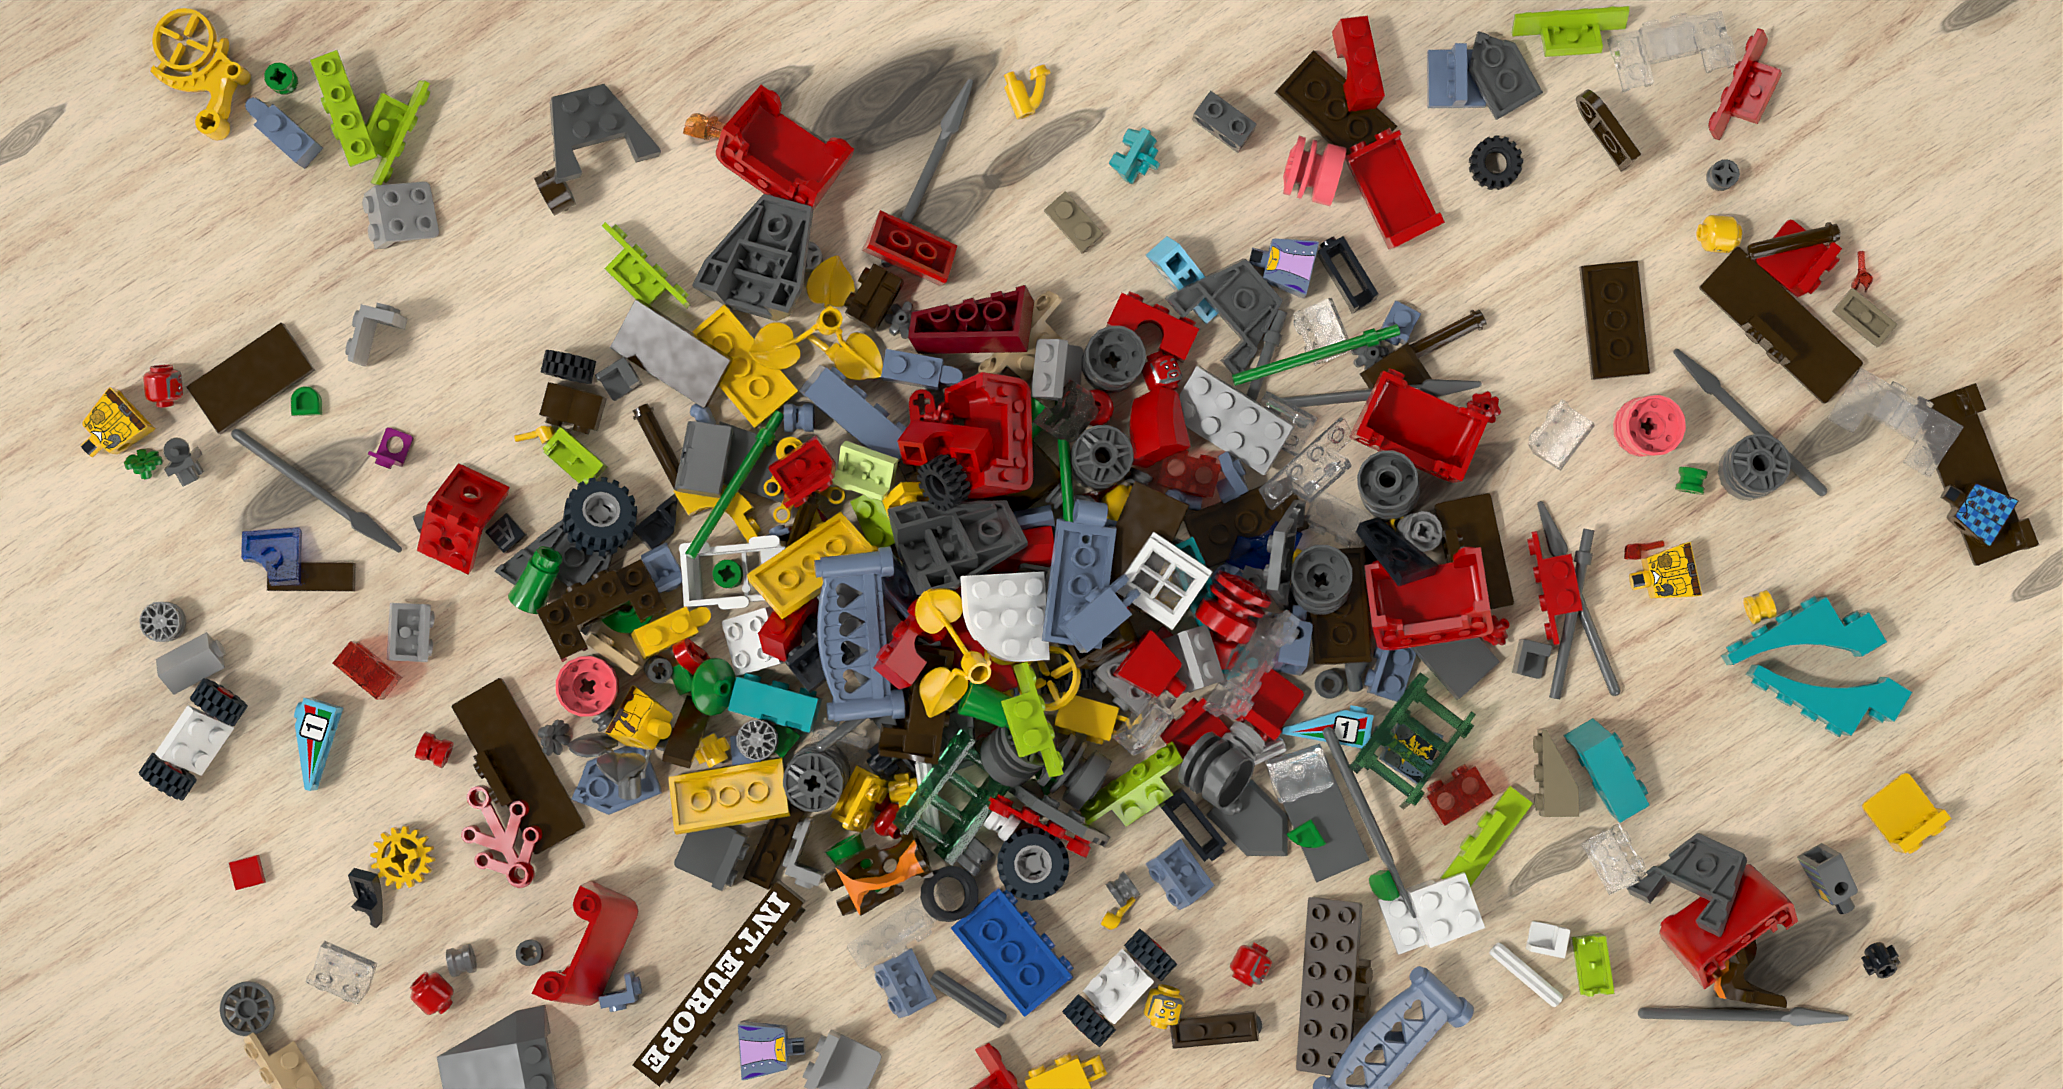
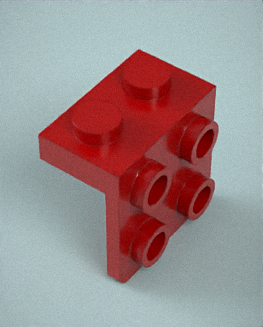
(1802, 267)
(804, 471)
(1272, 705)
(1191, 726)

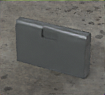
(704, 459)

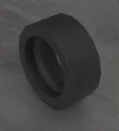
(970, 898)

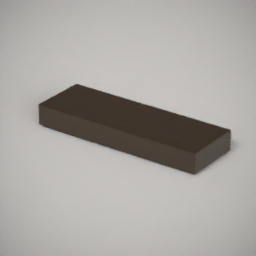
(322, 577)
(686, 735)
(772, 848)
(1215, 1029)

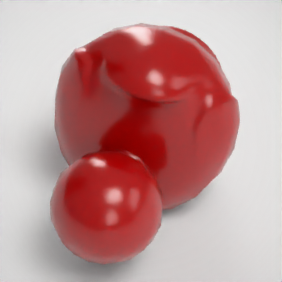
(883, 824)

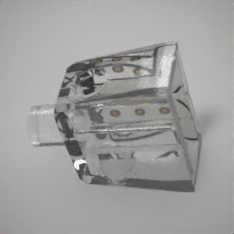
(1146, 724)

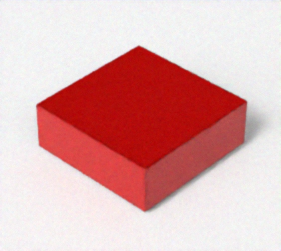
(247, 872)

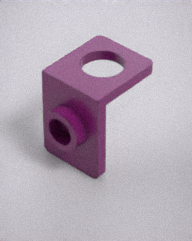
(384, 456)

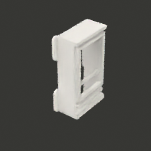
(691, 571)

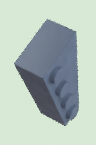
(852, 411)

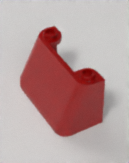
(778, 153)
(1005, 409)
(1420, 426)
(1432, 609)
(1754, 911)
(609, 926)

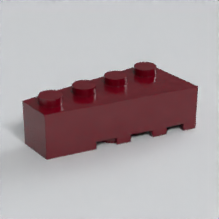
(975, 326)

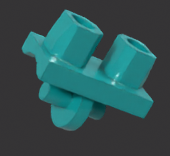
(1139, 157)

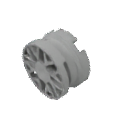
(1421, 530)
(162, 621)
(757, 739)
(1244, 739)

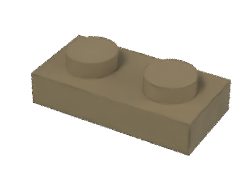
(1073, 222)
(1864, 317)

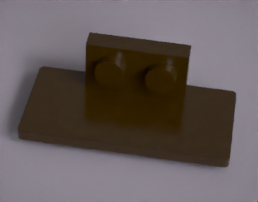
(1474, 524)

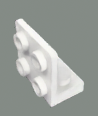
(744, 642)

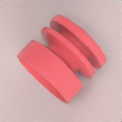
(1314, 170)
(1665, 423)
(571, 681)

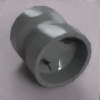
(972, 857)

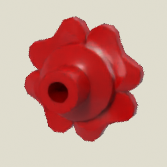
(1488, 404)
(940, 415)
(1499, 634)

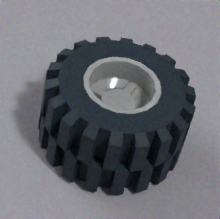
(599, 516)
(1033, 864)

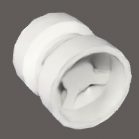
(1002, 825)

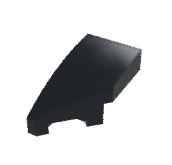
(658, 525)
(368, 892)

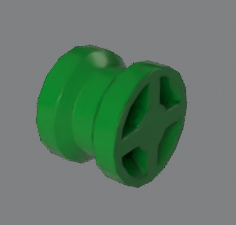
(286, 82)
(1691, 480)
(732, 575)

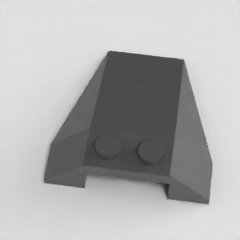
(760, 260)
(953, 543)
(503, 1056)

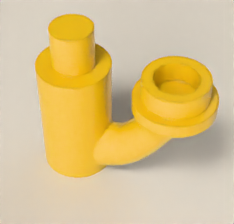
(1017, 94)

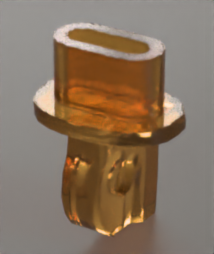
(703, 127)

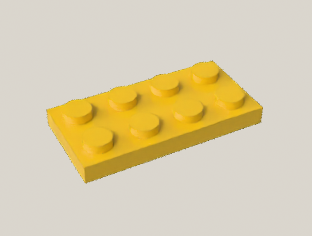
(750, 386)
(790, 577)
(728, 796)

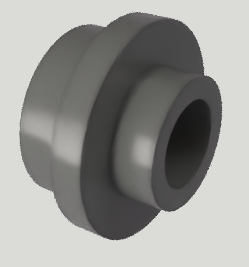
(1338, 684)

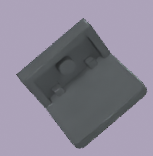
(713, 855)

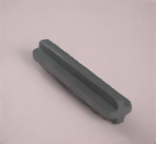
(968, 999)

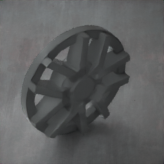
(247, 1008)

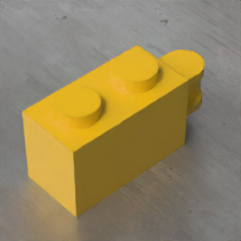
(669, 630)
(1089, 718)
(1066, 1073)

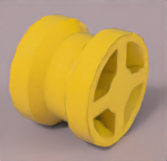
(1759, 607)

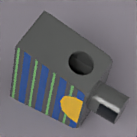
(1829, 876)

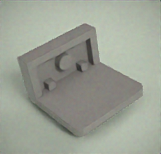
(400, 213)
(365, 324)
(1054, 367)
(1198, 657)
(1126, 696)
(805, 875)
(841, 1064)

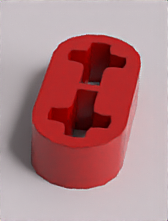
(914, 409)
(689, 654)

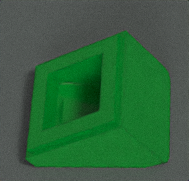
(682, 679)

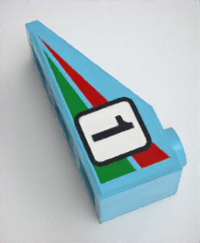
(1179, 271)
(1350, 727)
(315, 734)

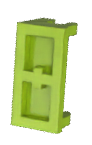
(573, 457)
(1592, 965)

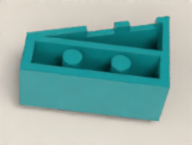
(775, 702)
(1609, 769)

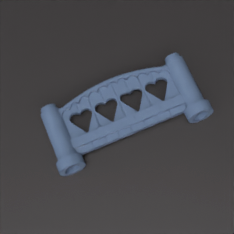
(864, 574)
(1438, 1007)

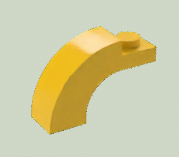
(736, 510)

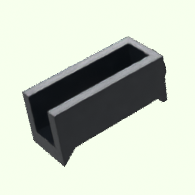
(1333, 247)
(1212, 848)

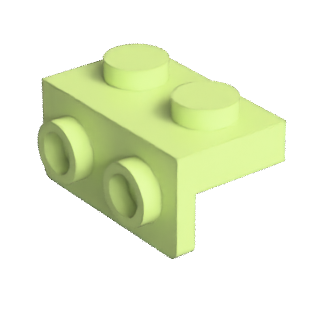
(865, 471)

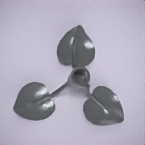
(623, 768)

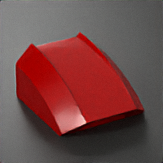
(1157, 427)
(1037, 552)

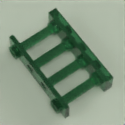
(1383, 736)
(968, 820)

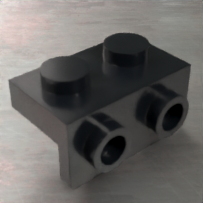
(807, 665)

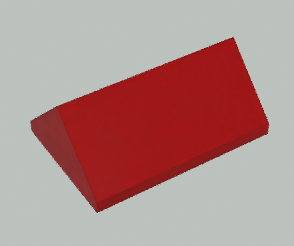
(910, 248)

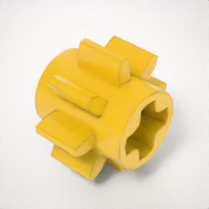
(712, 750)
(902, 788)

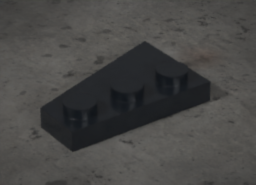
(1395, 553)

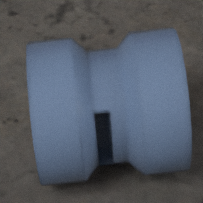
(806, 417)

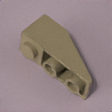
(1557, 788)

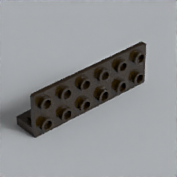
(1973, 461)

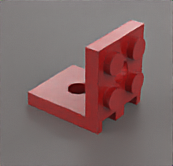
(459, 517)

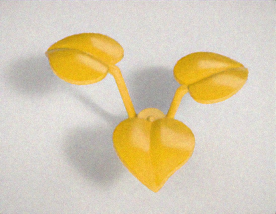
(830, 285)
(940, 686)

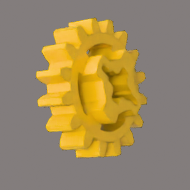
(406, 867)

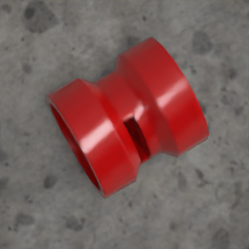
(434, 749)

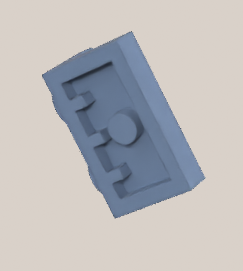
(1390, 672)
(1179, 875)
(904, 984)

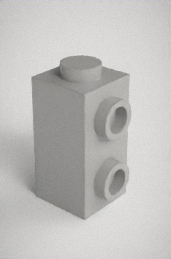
(190, 663)

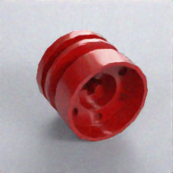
(1235, 603)

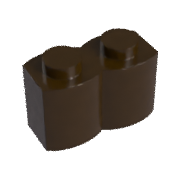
(572, 407)

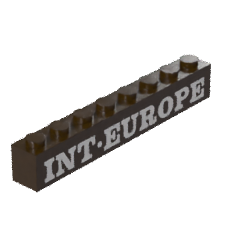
(719, 982)

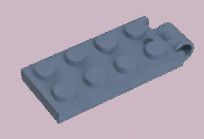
(1077, 565)

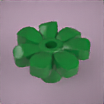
(143, 463)

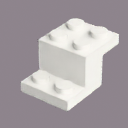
(1442, 914)

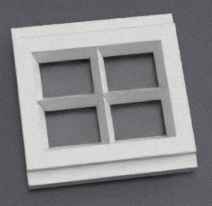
(1165, 580)

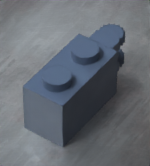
(283, 132)
(918, 370)
(1098, 615)

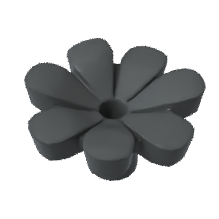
(900, 325)
(1365, 357)
(554, 736)

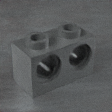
(1224, 121)

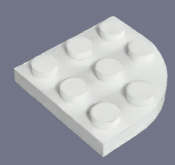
(1007, 614)

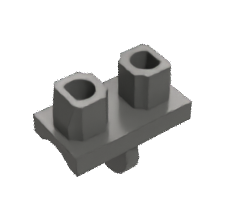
(182, 461)

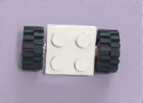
(193, 740)
(1118, 987)

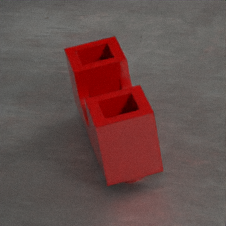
(1355, 44)
(1177, 333)
(927, 440)
(783, 635)
(899, 660)

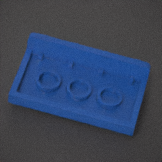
(1013, 951)

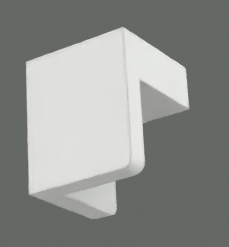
(1548, 939)

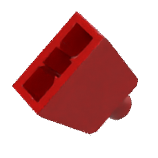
(1151, 667)

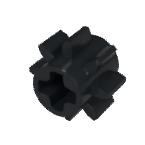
(882, 764)
(1880, 960)

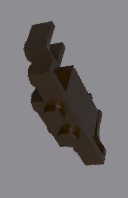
(597, 600)
(920, 735)

